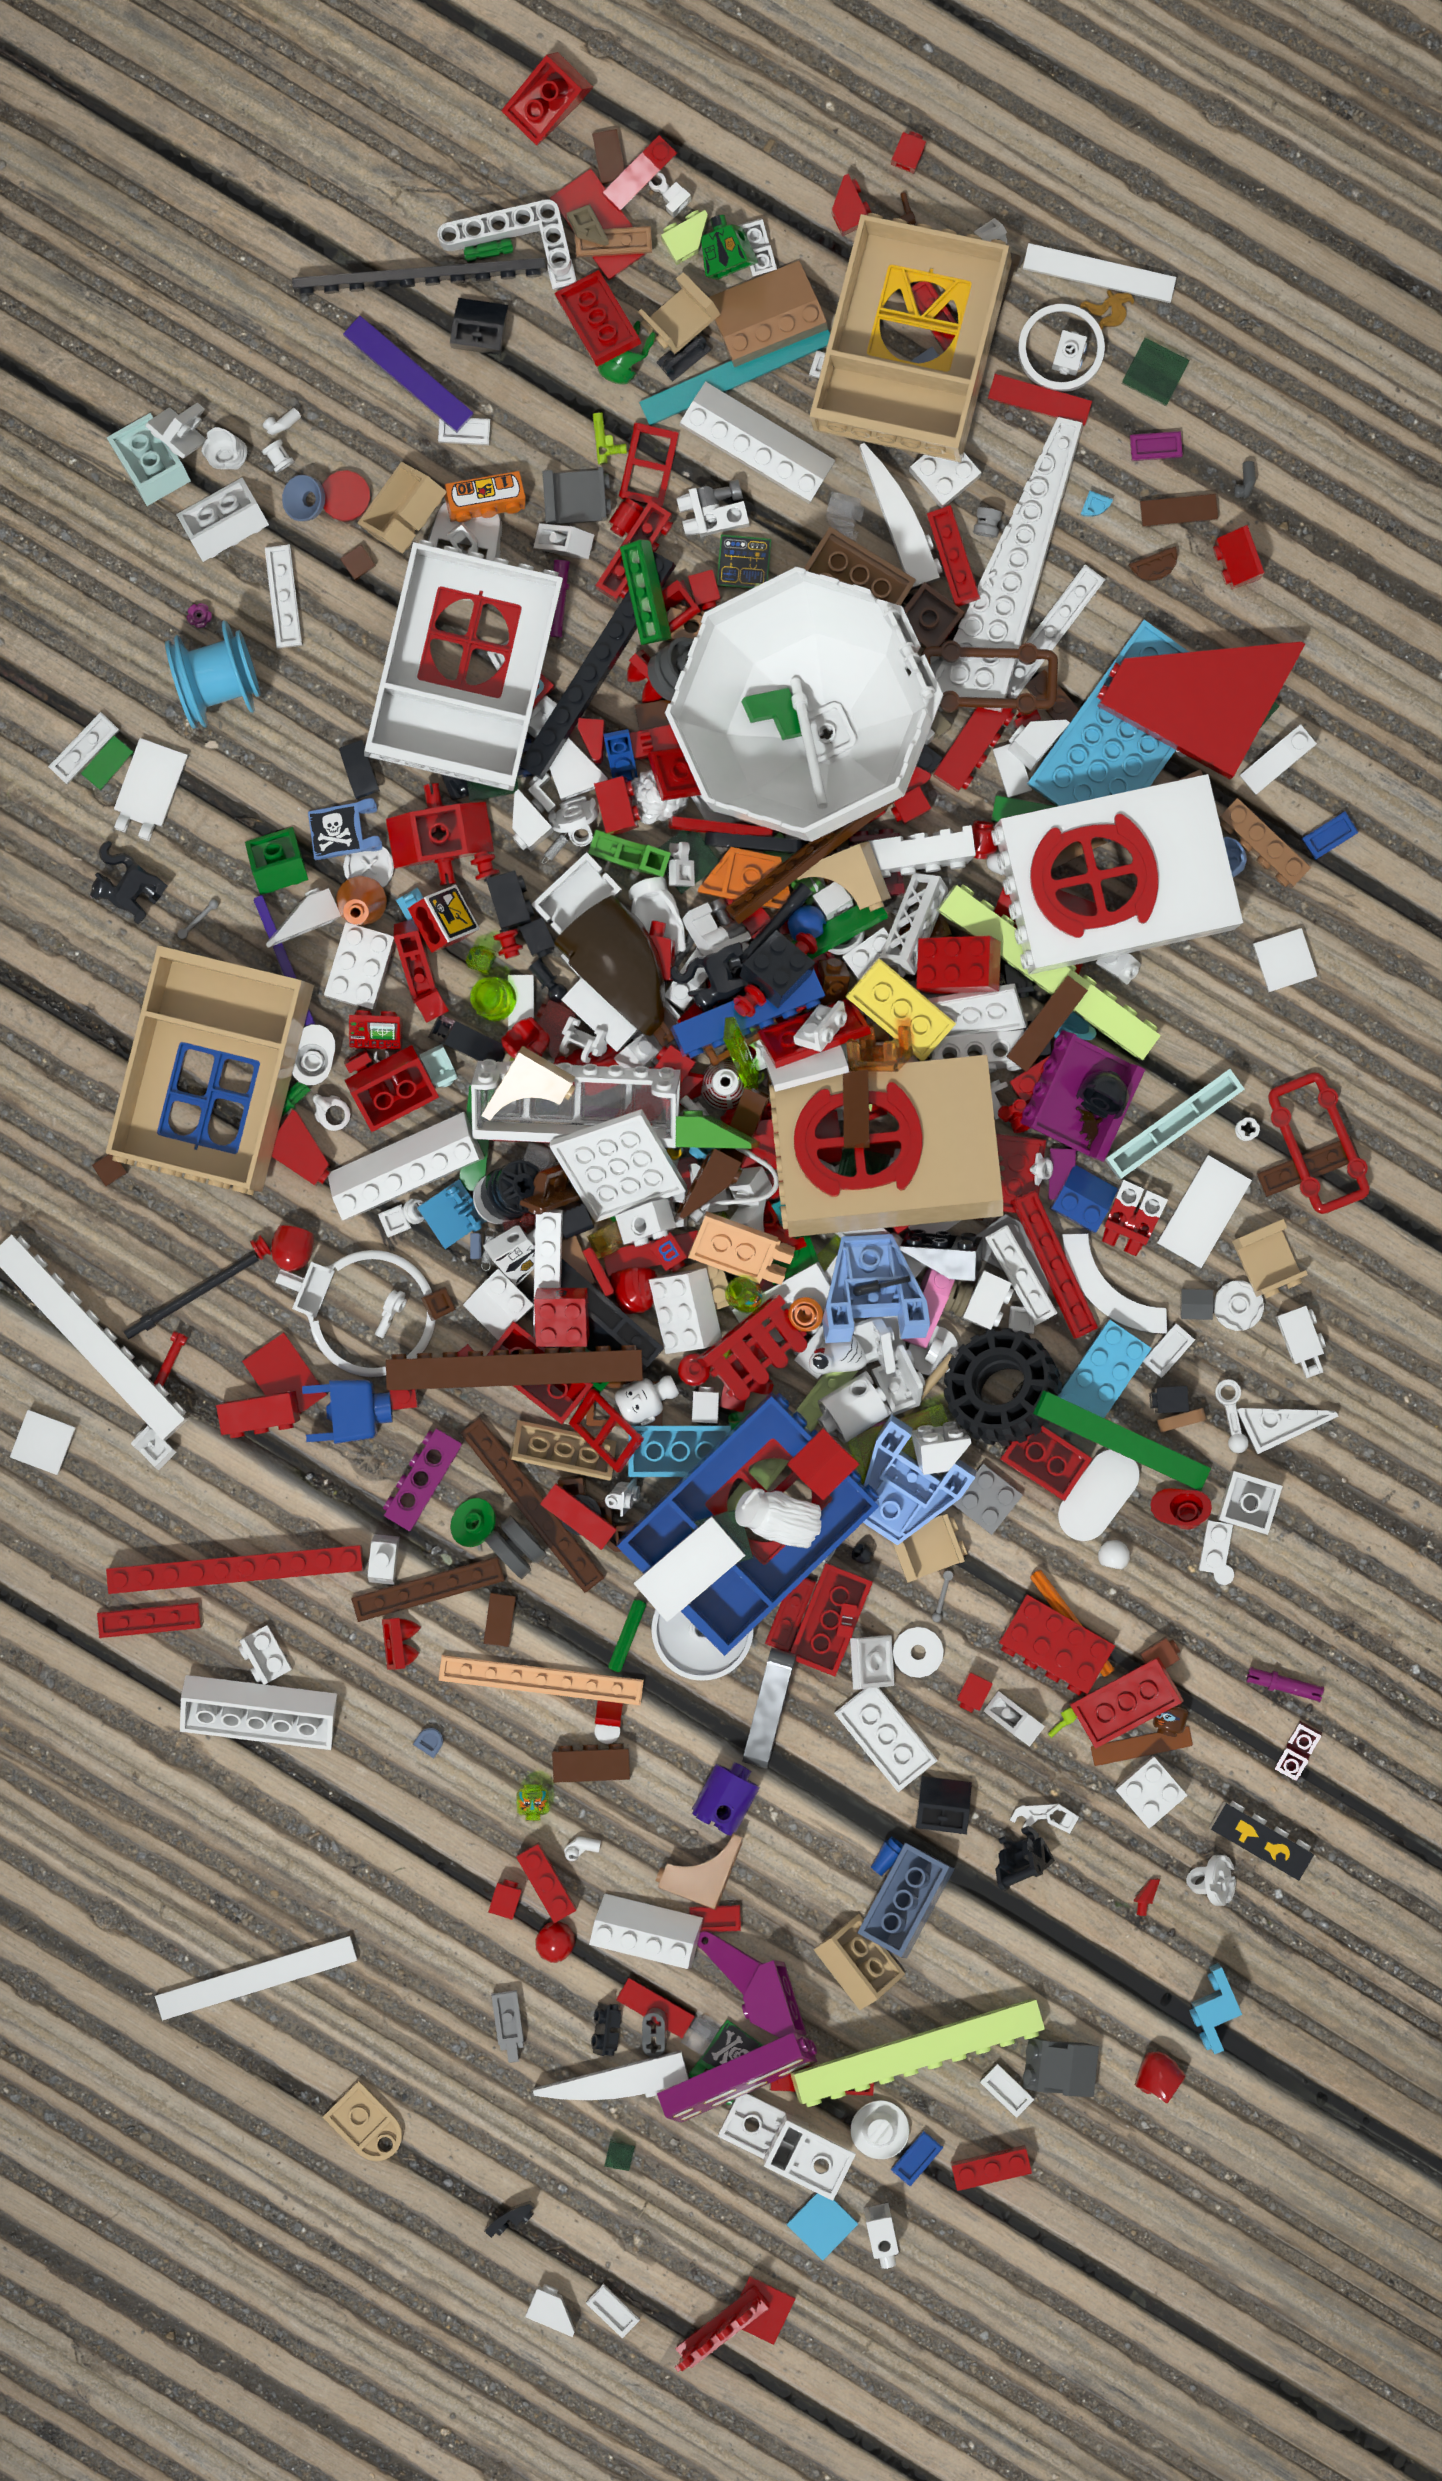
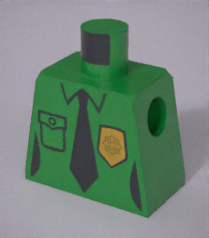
(726, 249)

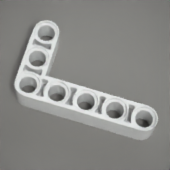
(512, 229)

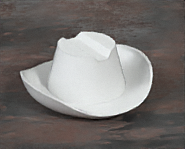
(880, 2130)

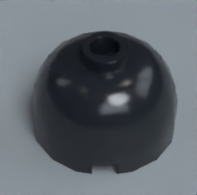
(1104, 1094)

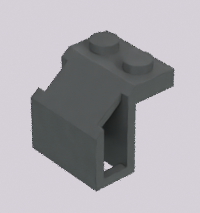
(1061, 2067)

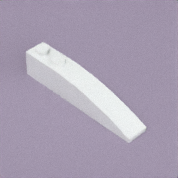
(904, 528)
(627, 2080)

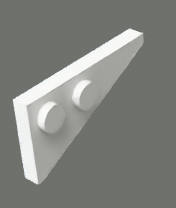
(1274, 1426)

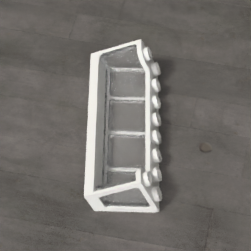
(598, 1097)

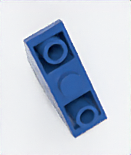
(620, 754)

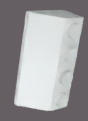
(646, 1931)

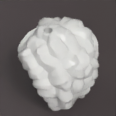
(649, 800)

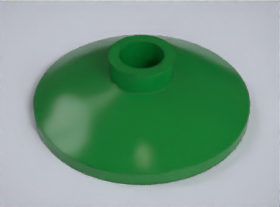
(466, 1518)

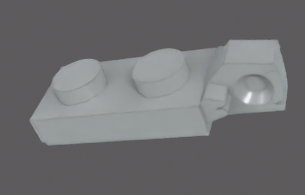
(508, 2023)

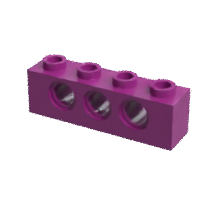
(449, 1449)

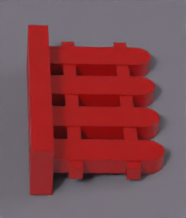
(741, 1350)
(720, 2328)

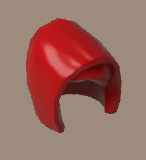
(292, 1247)
(1159, 2076)

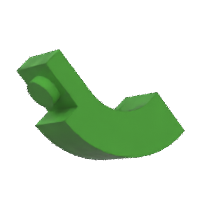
(629, 854)

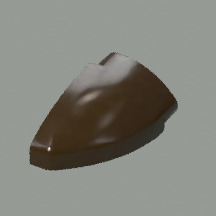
(618, 961)

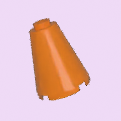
(361, 900)

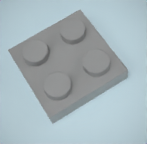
(988, 1499)

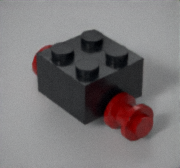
(508, 901)
(775, 971)

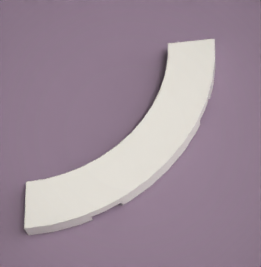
(1103, 1295)

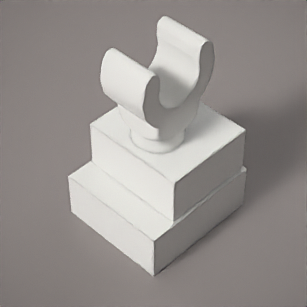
(675, 196)

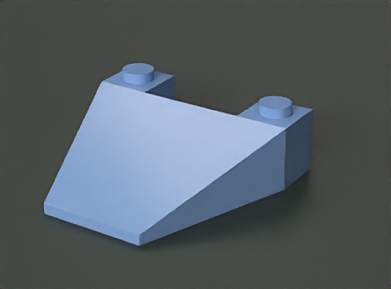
(862, 1262)
(905, 1494)

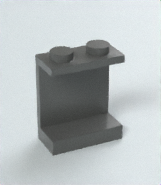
(576, 496)

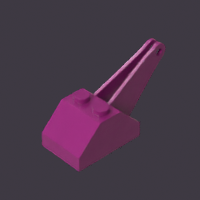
(765, 1987)

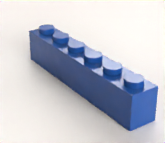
(708, 1027)

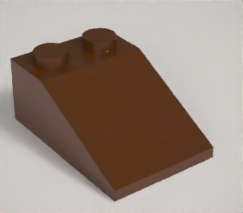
(712, 1178)

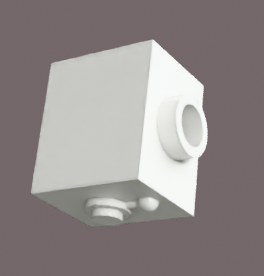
(1069, 362)

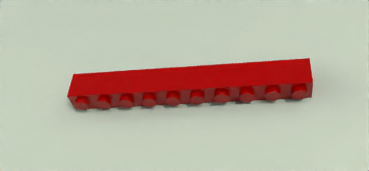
(235, 1569)

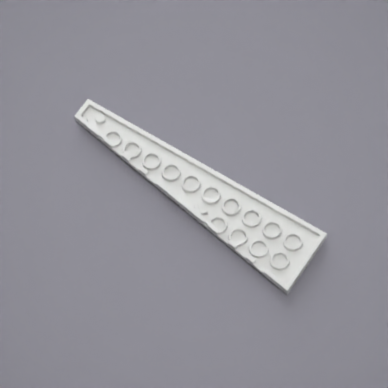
(1013, 574)

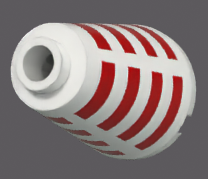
(718, 1095)

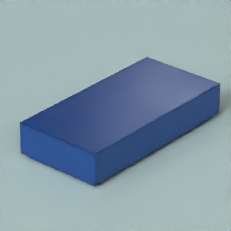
(1330, 835)
(916, 2158)

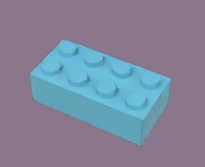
(1105, 1370)
(672, 1449)

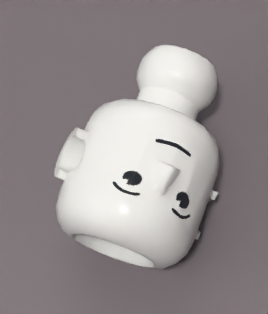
(642, 1400)

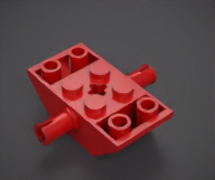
(465, 828)

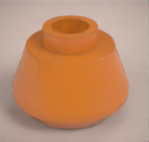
(805, 1314)

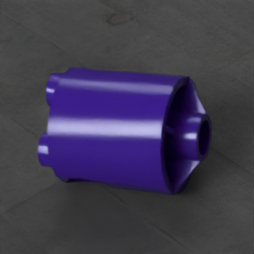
(726, 1788)

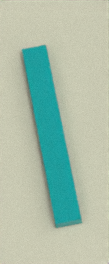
(727, 378)

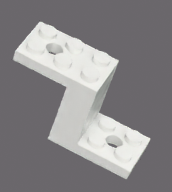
(787, 2145)

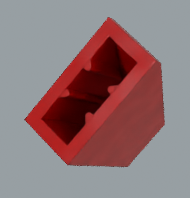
(299, 1150)

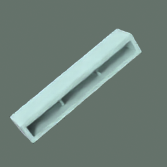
(1174, 1124)

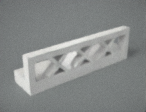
(923, 921)

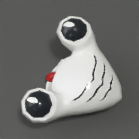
(838, 1357)

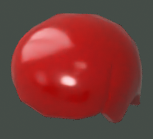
(555, 1942)

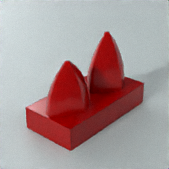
(638, 671)
(394, 1632)

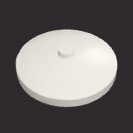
(690, 1652)

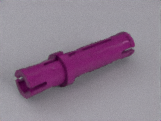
(562, 568)
(1284, 1684)

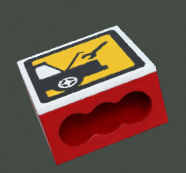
(443, 918)

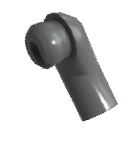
(1249, 481)

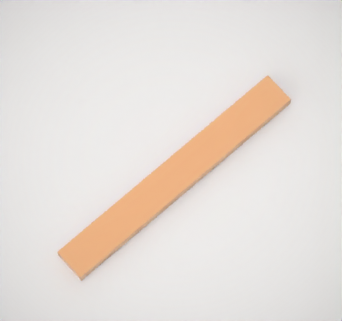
(541, 1680)

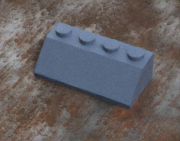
(906, 1900)

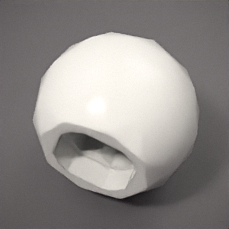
(1114, 1554)

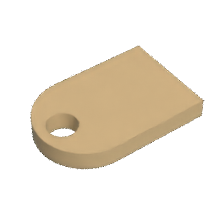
(363, 2122)

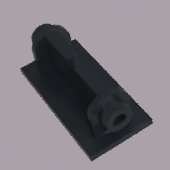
(678, 363)
(603, 2040)

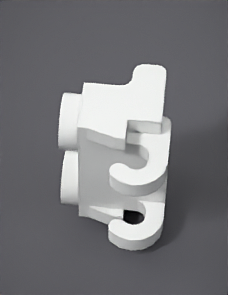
(589, 1043)

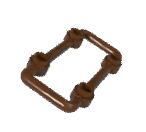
(1027, 654)

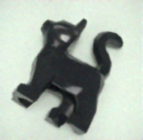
(130, 887)
(720, 974)

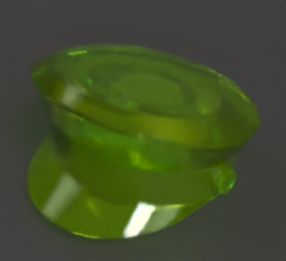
(493, 998)

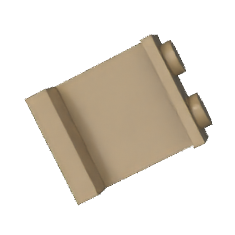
(680, 316)
(1268, 1260)
(930, 1548)

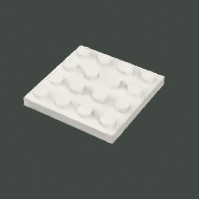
(618, 1165)

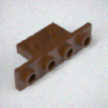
(550, 1191)

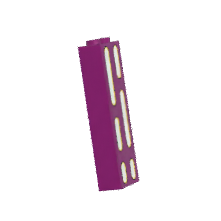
(737, 2077)

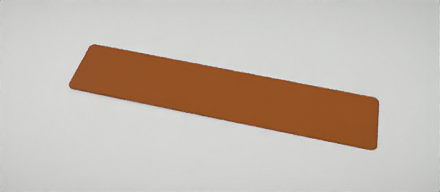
(1139, 1747)

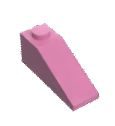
(936, 1290)

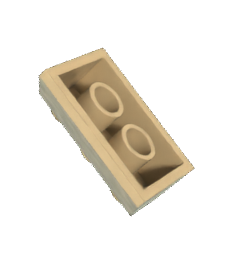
(858, 1963)

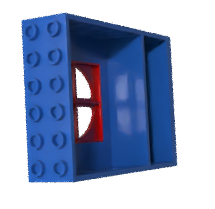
(756, 1585)

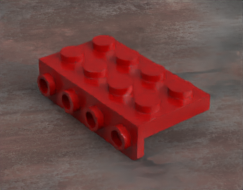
(1056, 1645)

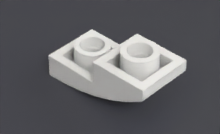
(760, 244)

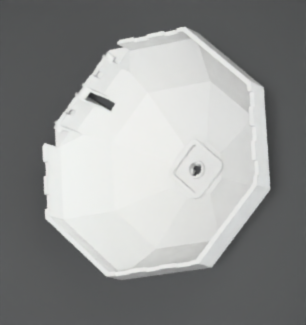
(855, 680)

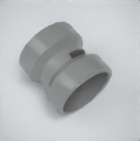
(987, 522)

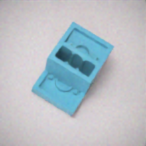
(1215, 2009)

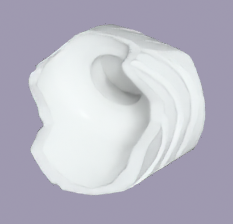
(224, 450)

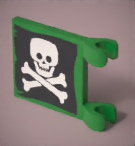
(727, 2045)

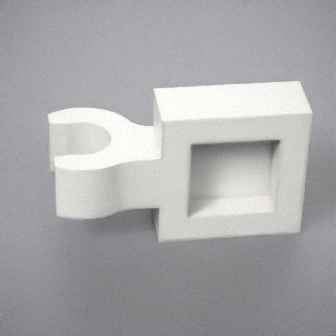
(681, 868)

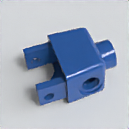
(352, 1410)

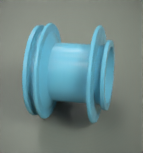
(212, 674)

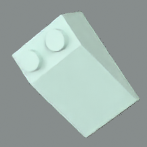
(148, 461)

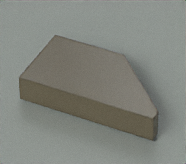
(587, 225)

